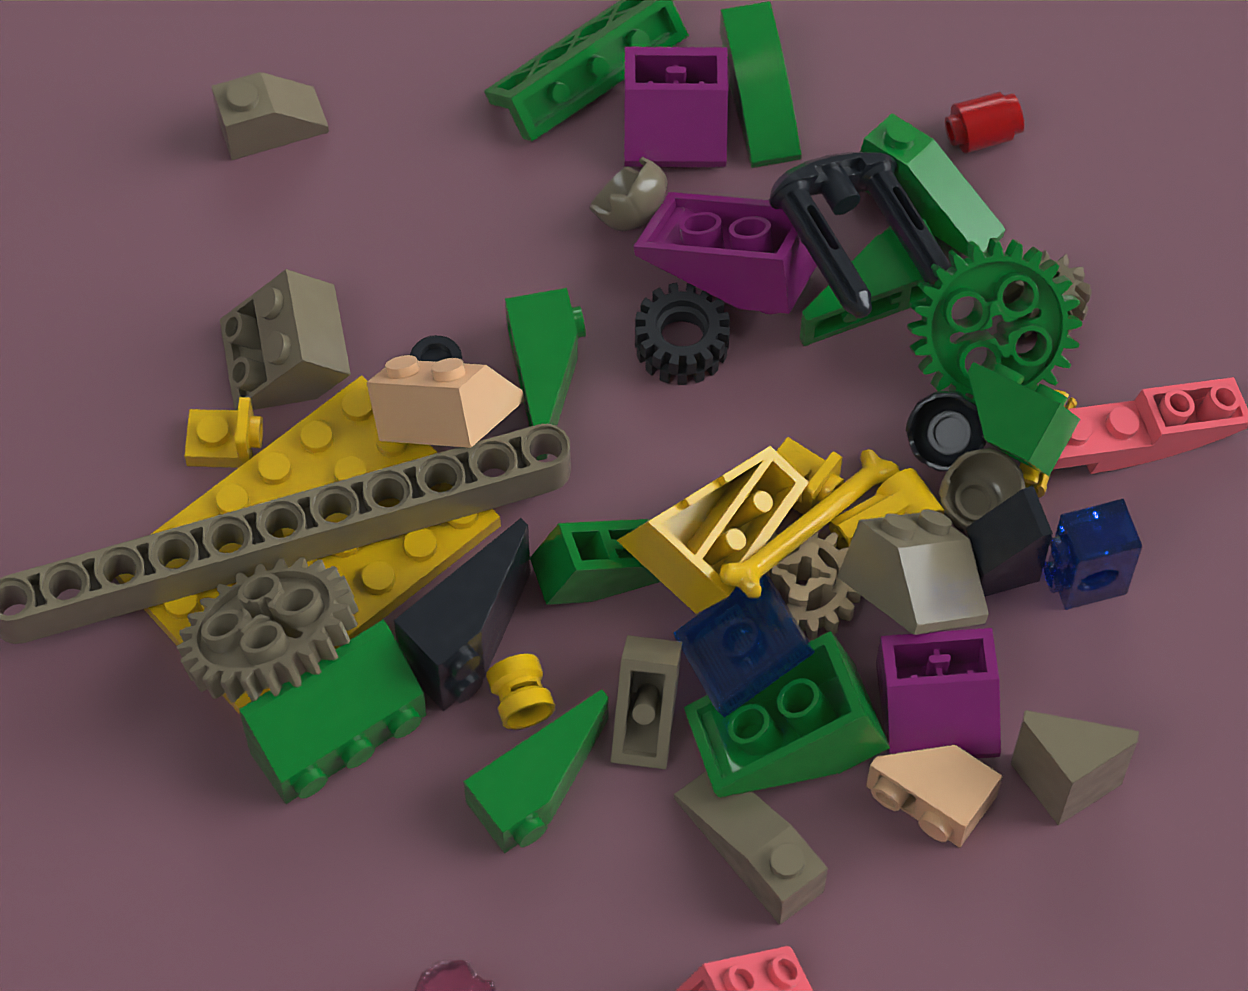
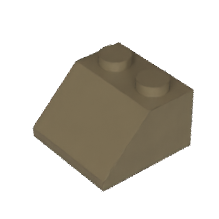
(916, 571)

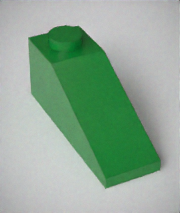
(935, 185)
(889, 278)
(544, 350)
(588, 563)
(527, 784)

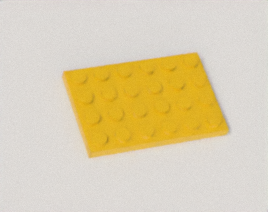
(321, 449)

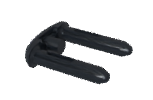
(840, 181)

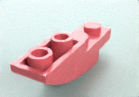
(1155, 425)

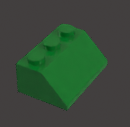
(334, 715)

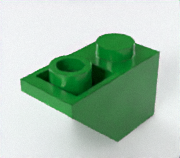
(1021, 421)

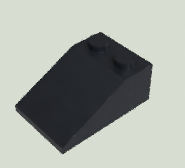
(461, 621)

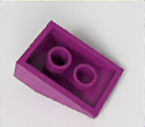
(729, 249)

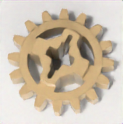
(822, 585)

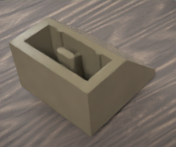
(285, 342)

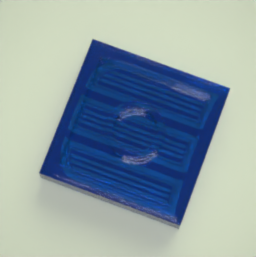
(743, 645)

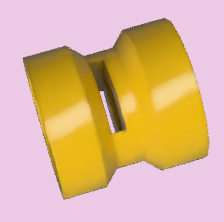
(520, 691)

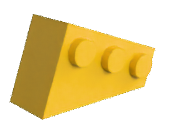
(716, 527)

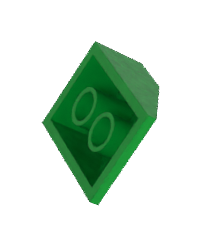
(792, 731)

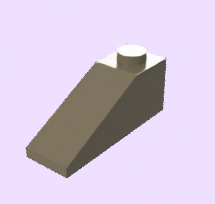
(757, 846)

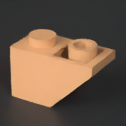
(937, 787)

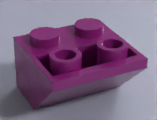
(676, 106)
(940, 691)

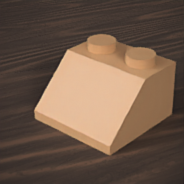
(439, 401)

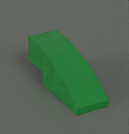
(760, 84)

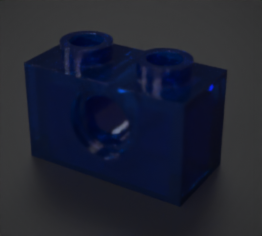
(1093, 554)

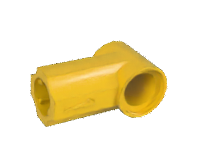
(898, 495)

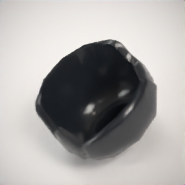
(944, 429)

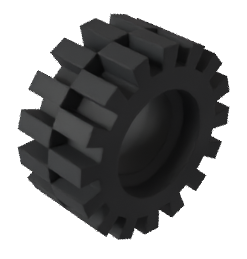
(682, 307)

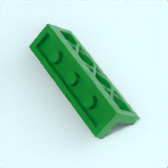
(583, 64)

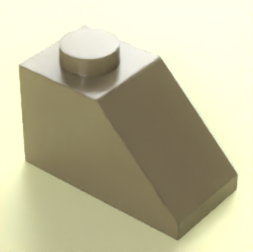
(266, 113)
(646, 701)

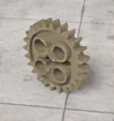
(268, 629)

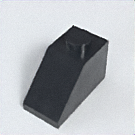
(1011, 543)

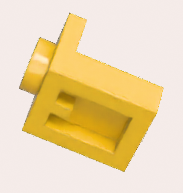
(223, 436)
(820, 473)

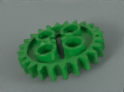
(984, 279)

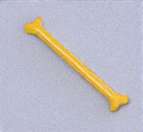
(748, 573)

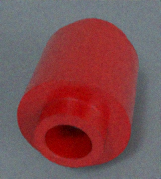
(984, 121)

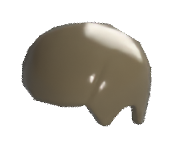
(631, 197)
(978, 484)

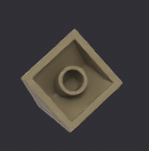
(1071, 761)

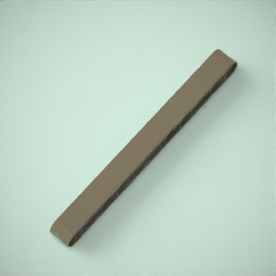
(302, 512)

